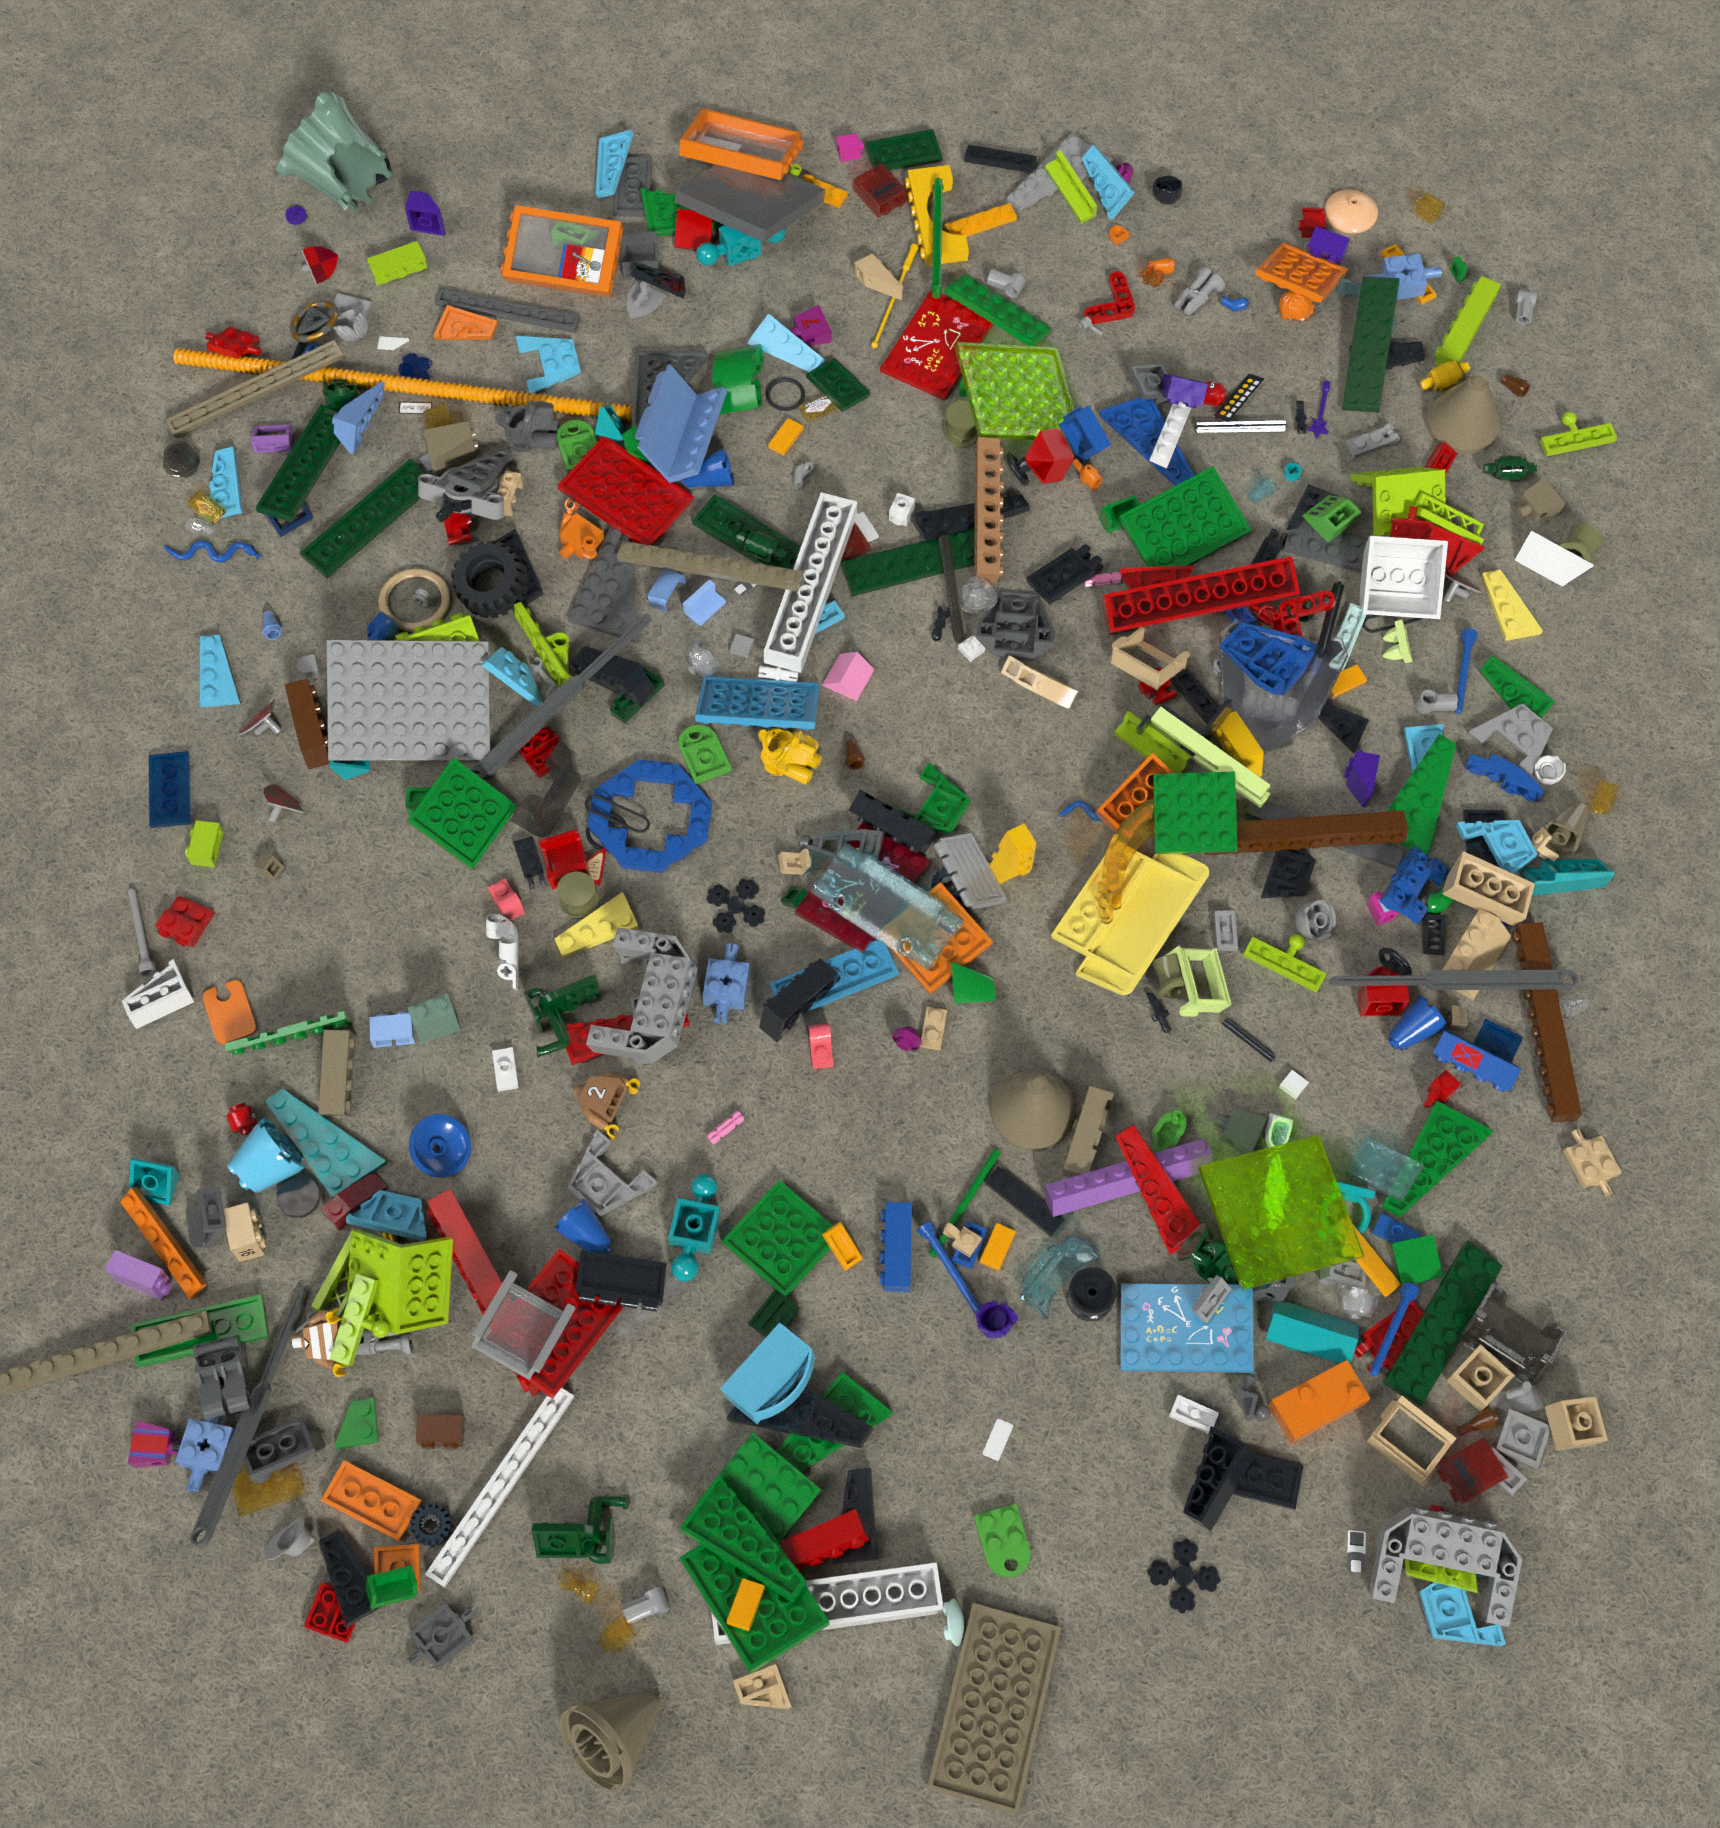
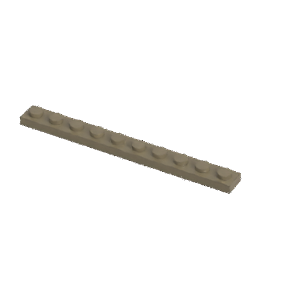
(254, 388)
(710, 566)
(105, 1353)

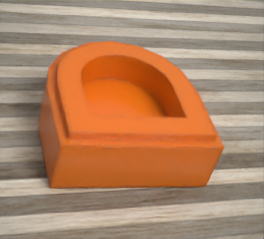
(1118, 234)

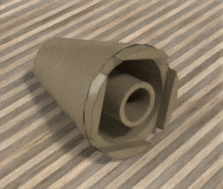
(1568, 827)

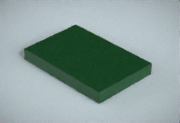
(838, 385)

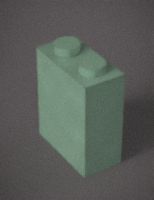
(434, 1018)

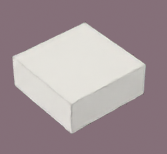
(1293, 1084)

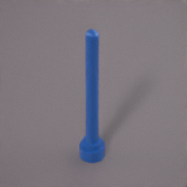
(1468, 638)
(928, 1232)
(1408, 1294)

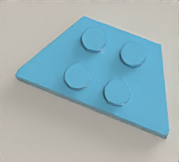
(514, 674)
(392, 1215)

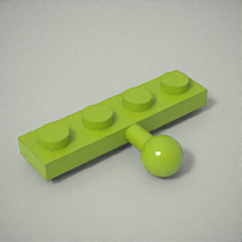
(1576, 438)
(1285, 963)
(356, 1320)

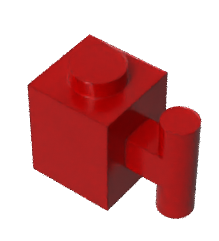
(1311, 218)
(458, 528)
(1162, 695)
(1441, 1089)

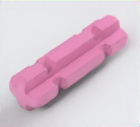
(1103, 579)
(725, 1127)

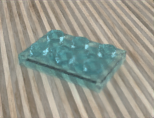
(1384, 1169)

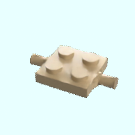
(1592, 1162)

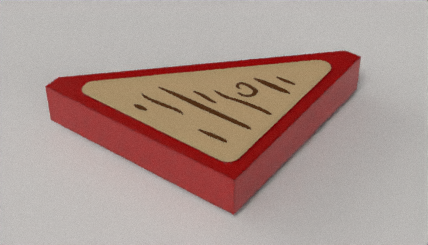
(596, 866)

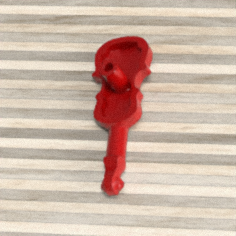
(1271, 617)

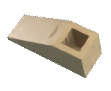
(876, 277)

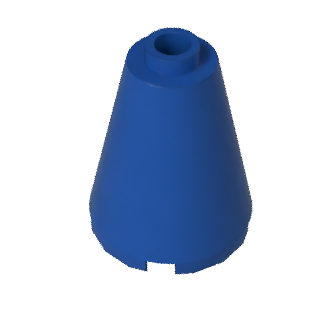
(713, 472)
(1416, 1025)
(584, 1229)

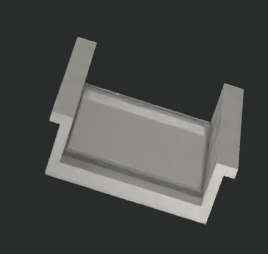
(520, 1328)

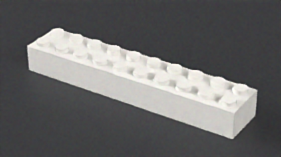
(819, 562)
(872, 1597)

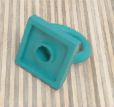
(1357, 1194)

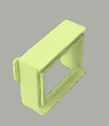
(1215, 977)

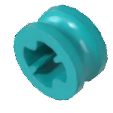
(1289, 468)

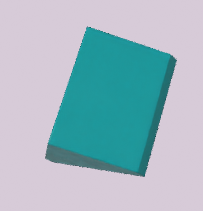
(609, 423)
(154, 1180)

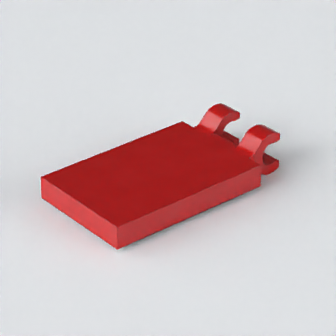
(1374, 1337)

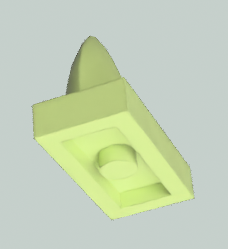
(1400, 650)

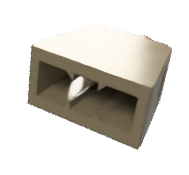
(1540, 502)

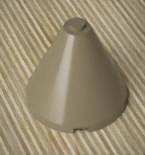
(1465, 416)
(1033, 1109)
(610, 1736)

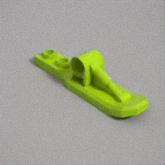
(552, 649)

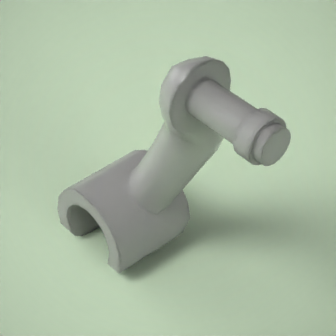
(539, 668)

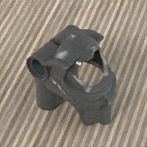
(530, 425)

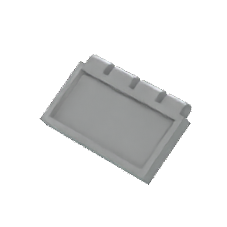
(970, 871)

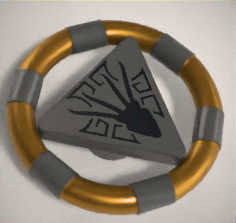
(313, 321)

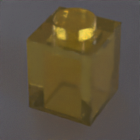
(1428, 208)
(437, 417)
(1603, 797)
(615, 1636)

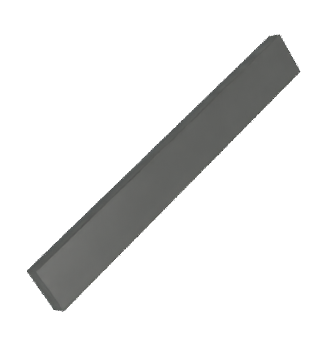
(508, 310)
(1380, 853)

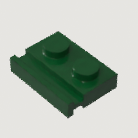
(773, 1311)

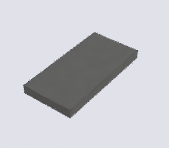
(628, 197)

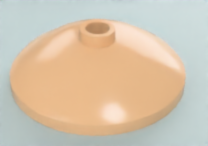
(1351, 211)

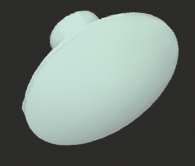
(955, 1622)

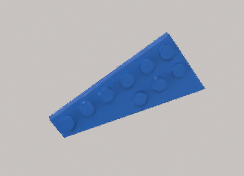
(1141, 426)

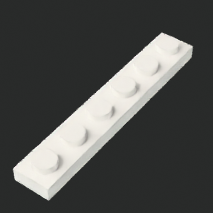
(1170, 434)

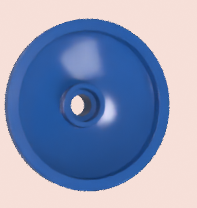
(452, 1145)

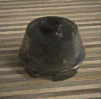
(180, 459)

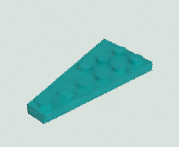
(327, 1149)

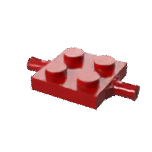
(233, 343)
(1410, 527)

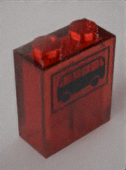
(880, 190)
(1472, 1471)

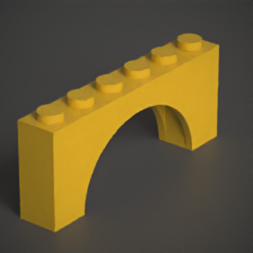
(921, 194)

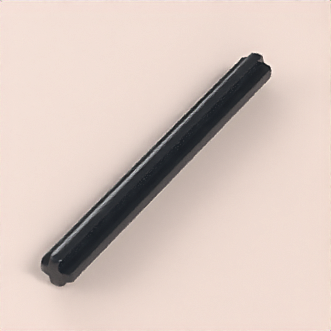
(1329, 622)

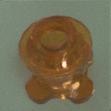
(1152, 276)

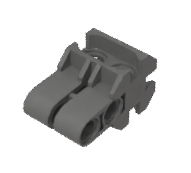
(222, 1376)

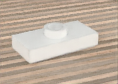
(505, 1069)

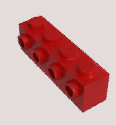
(825, 1540)

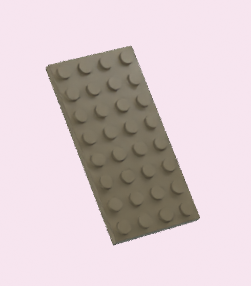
(994, 1709)

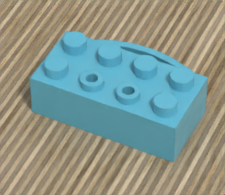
(770, 1375)

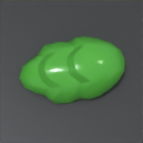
(1169, 1130)

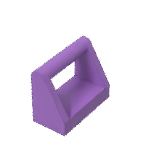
(272, 443)

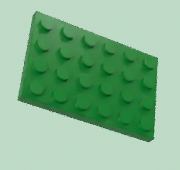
(1185, 522)
(777, 1622)

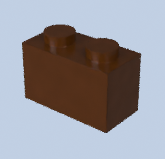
(440, 1431)

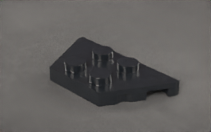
(1289, 874)

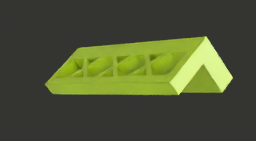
(1071, 188)
(1446, 522)
(1152, 742)
(333, 1280)

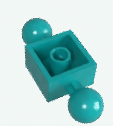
(734, 247)
(694, 1240)

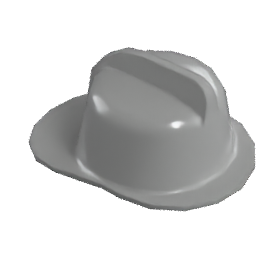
(289, 1541)

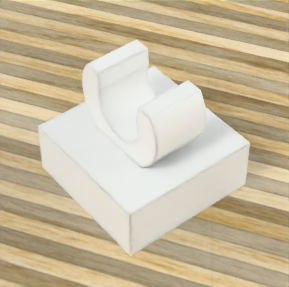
(971, 648)

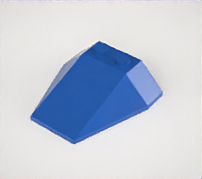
(1269, 656)

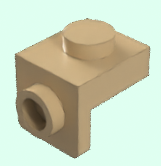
(1540, 843)
(794, 862)

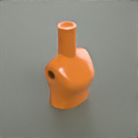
(1088, 475)

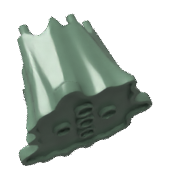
(333, 153)

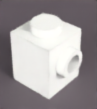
(901, 509)

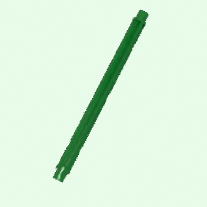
(937, 238)

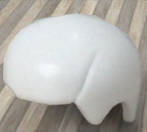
(1549, 769)

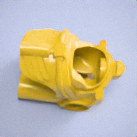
(790, 754)

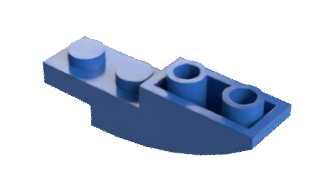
(1513, 778)

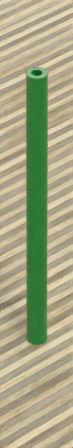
(968, 1196)

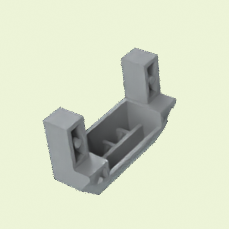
(661, 1000)
(1448, 1543)

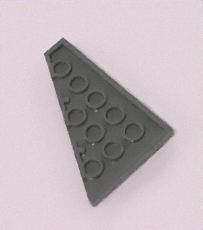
(651, 363)
(608, 592)

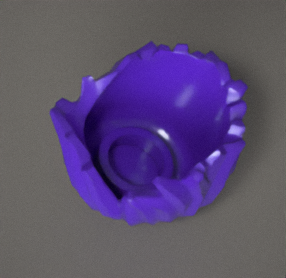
(1002, 1321)

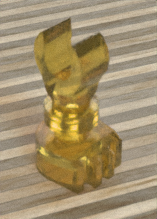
(587, 1593)

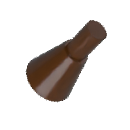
(1484, 1420)

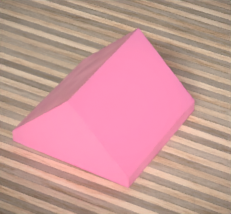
(849, 675)

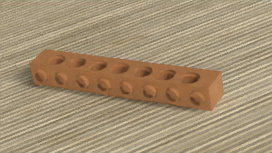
(990, 449)

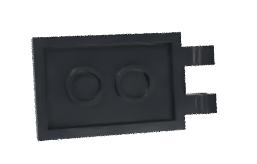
(1064, 573)

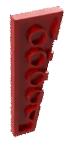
(579, 1032)
(1164, 1200)

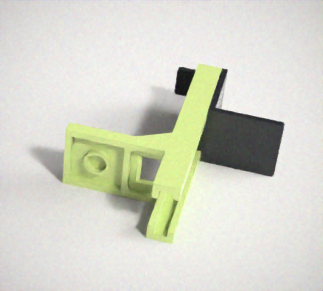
(1201, 750)

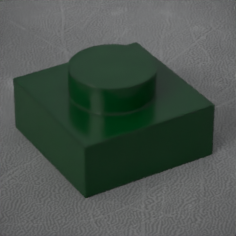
(794, 896)

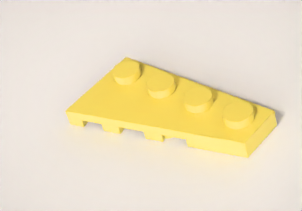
(1510, 611)
(597, 927)

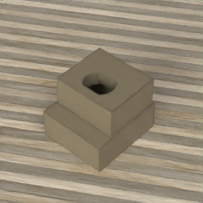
(268, 866)
(1457, 1018)

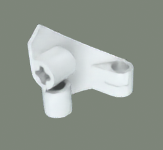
(503, 929)

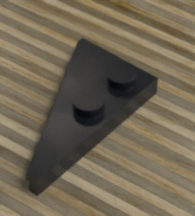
(1344, 725)

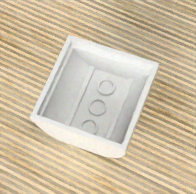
(1403, 577)

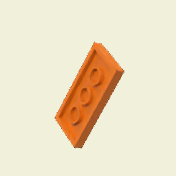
(371, 1501)

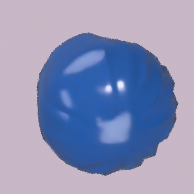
(382, 628)

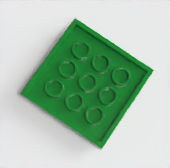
(462, 813)
(1195, 813)
(780, 1239)
(769, 1484)

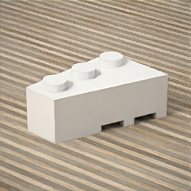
(158, 997)

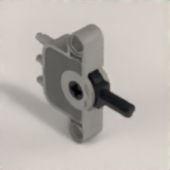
(459, 498)

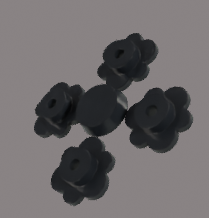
(735, 905)
(1183, 1576)

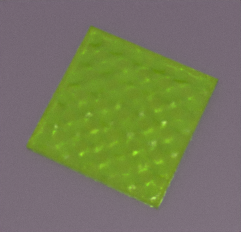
(1014, 389)
(1280, 1212)

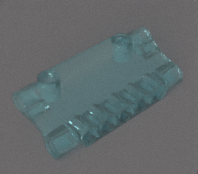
(887, 905)

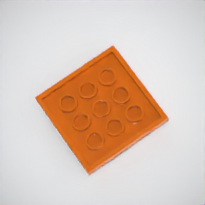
(1301, 272)
(961, 948)

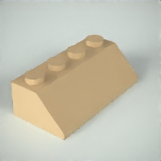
(1489, 888)
(1479, 946)

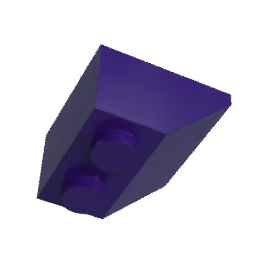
(424, 214)
(1328, 245)
(1184, 390)
(1361, 775)

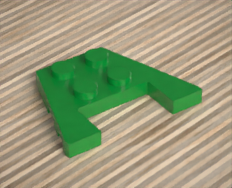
(944, 805)

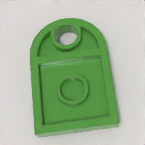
(576, 444)
(703, 755)
(1003, 1539)

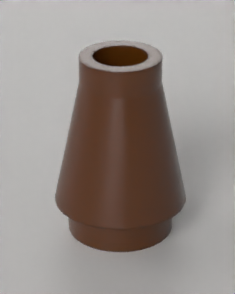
(1516, 385)
(854, 756)

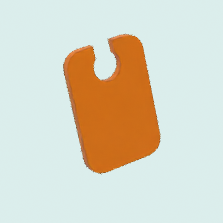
(229, 1018)

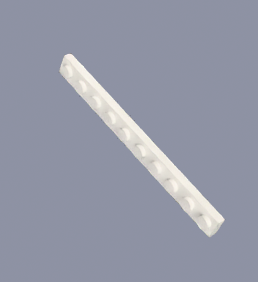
(498, 1487)

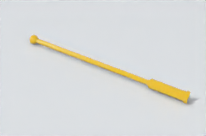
(907, 264)

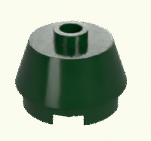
(339, 393)

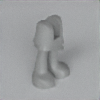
(1195, 298)
(373, 1344)

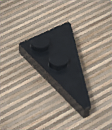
(1310, 498)

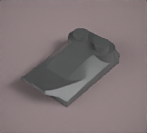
(281, 1448)

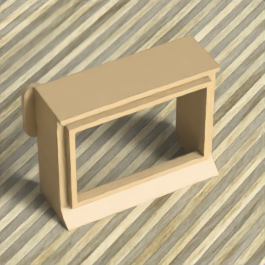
(1138, 669)
(1399, 1458)

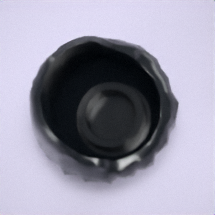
(1167, 189)

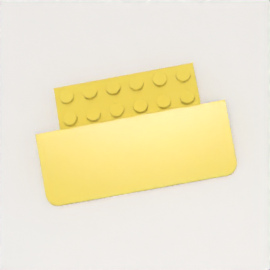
(1152, 904)

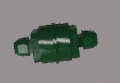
(1509, 474)
(761, 546)

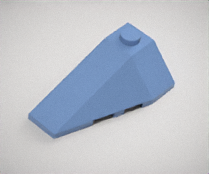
(356, 416)

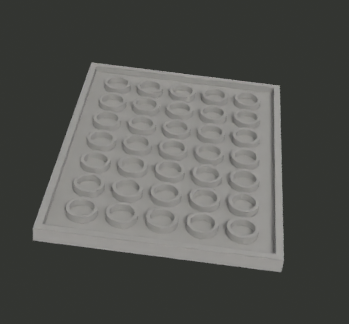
(407, 700)

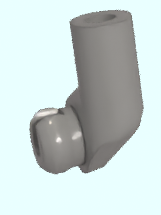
(801, 472)

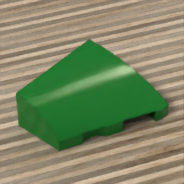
(971, 985)

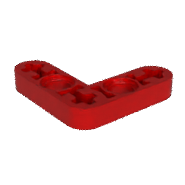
(1119, 302)
(1297, 610)

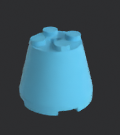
(265, 1158)

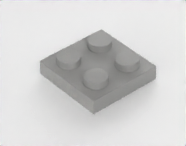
(1523, 1438)

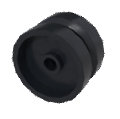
(1100, 1286)

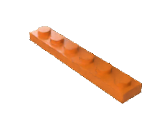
(163, 1243)

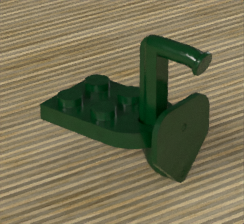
(560, 1000)
(1208, 1254)
(580, 1540)

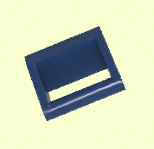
(293, 525)

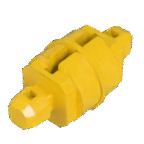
(1444, 375)

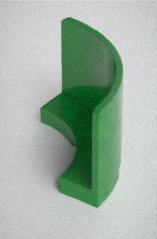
(737, 372)

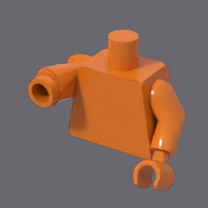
(578, 534)

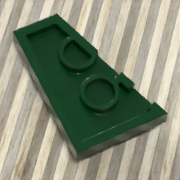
(625, 709)

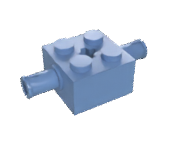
(1411, 274)
(730, 995)
(191, 1450)

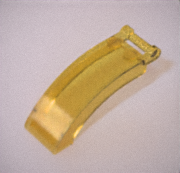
(1124, 844)

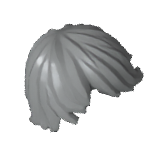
(351, 325)

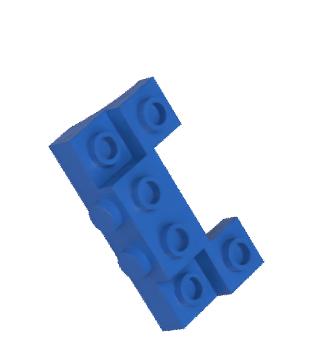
(1408, 882)

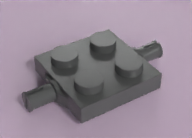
(441, 1636)

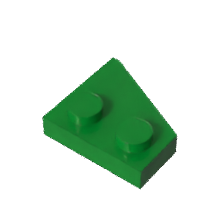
(359, 1425)

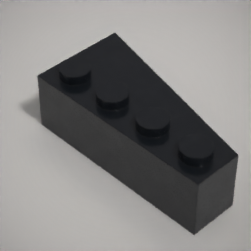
(617, 675)
(892, 821)
(796, 998)
(1217, 1477)

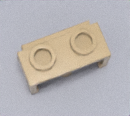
(507, 487)

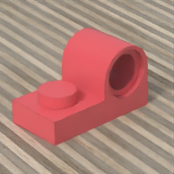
(506, 899)
(820, 1045)

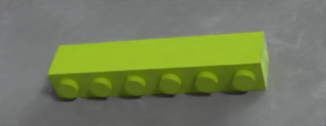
(1468, 322)

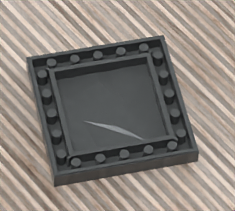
(749, 201)

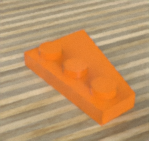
(464, 325)

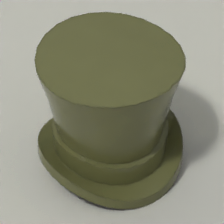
(960, 425)
(1583, 541)
(578, 895)
(1170, 977)

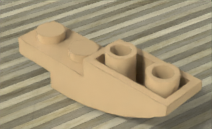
(1039, 682)

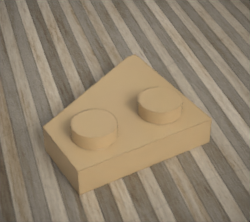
(763, 1689)

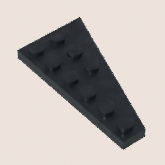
(812, 1418)

